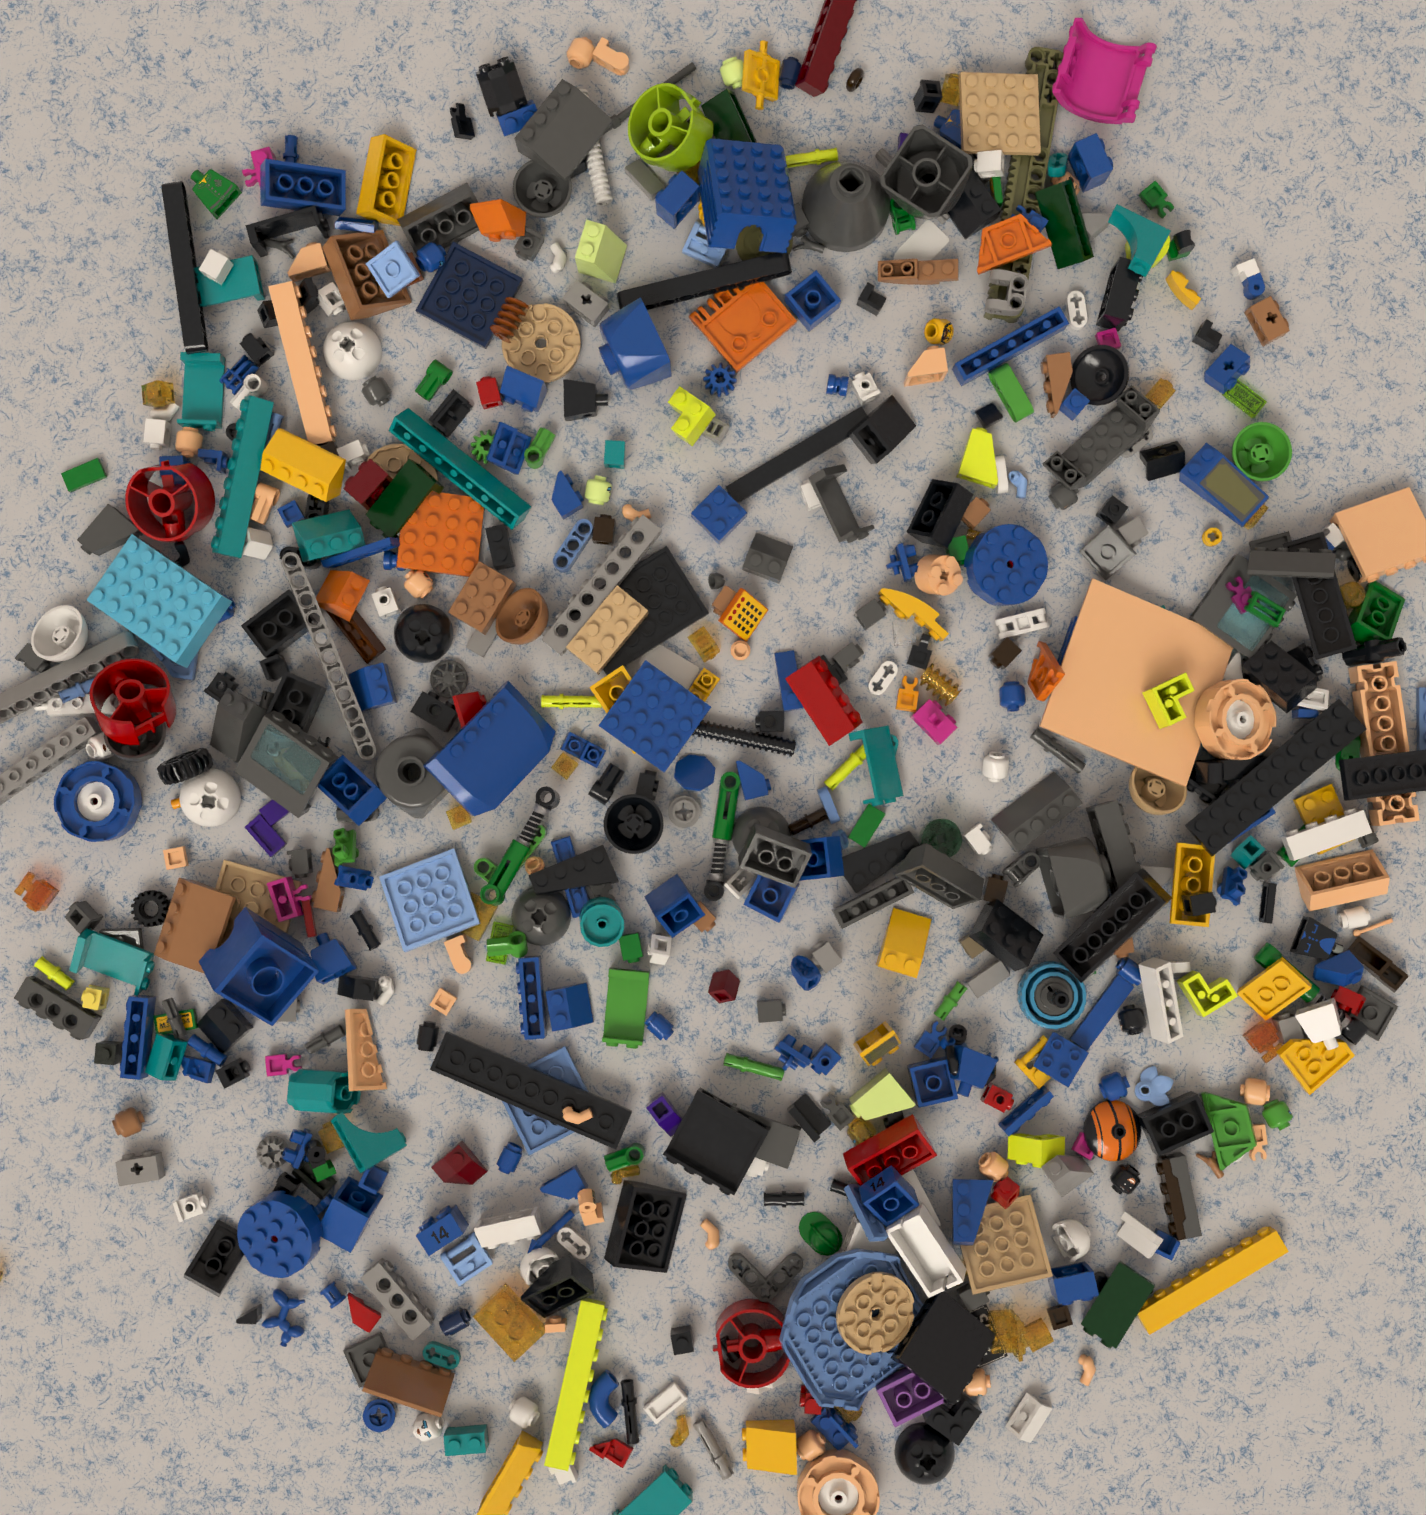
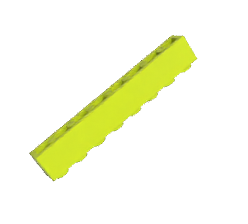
(574, 1385)

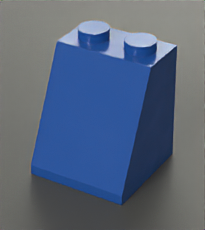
(674, 906)
(349, 1214)

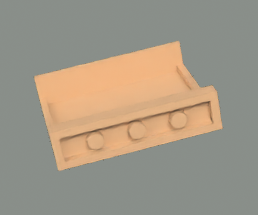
(1384, 534)

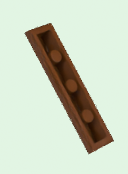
(360, 636)

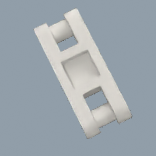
(1022, 623)

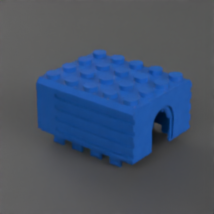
(743, 188)

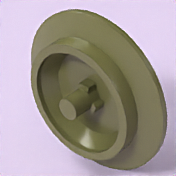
(749, 243)

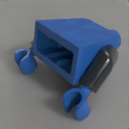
(968, 1066)

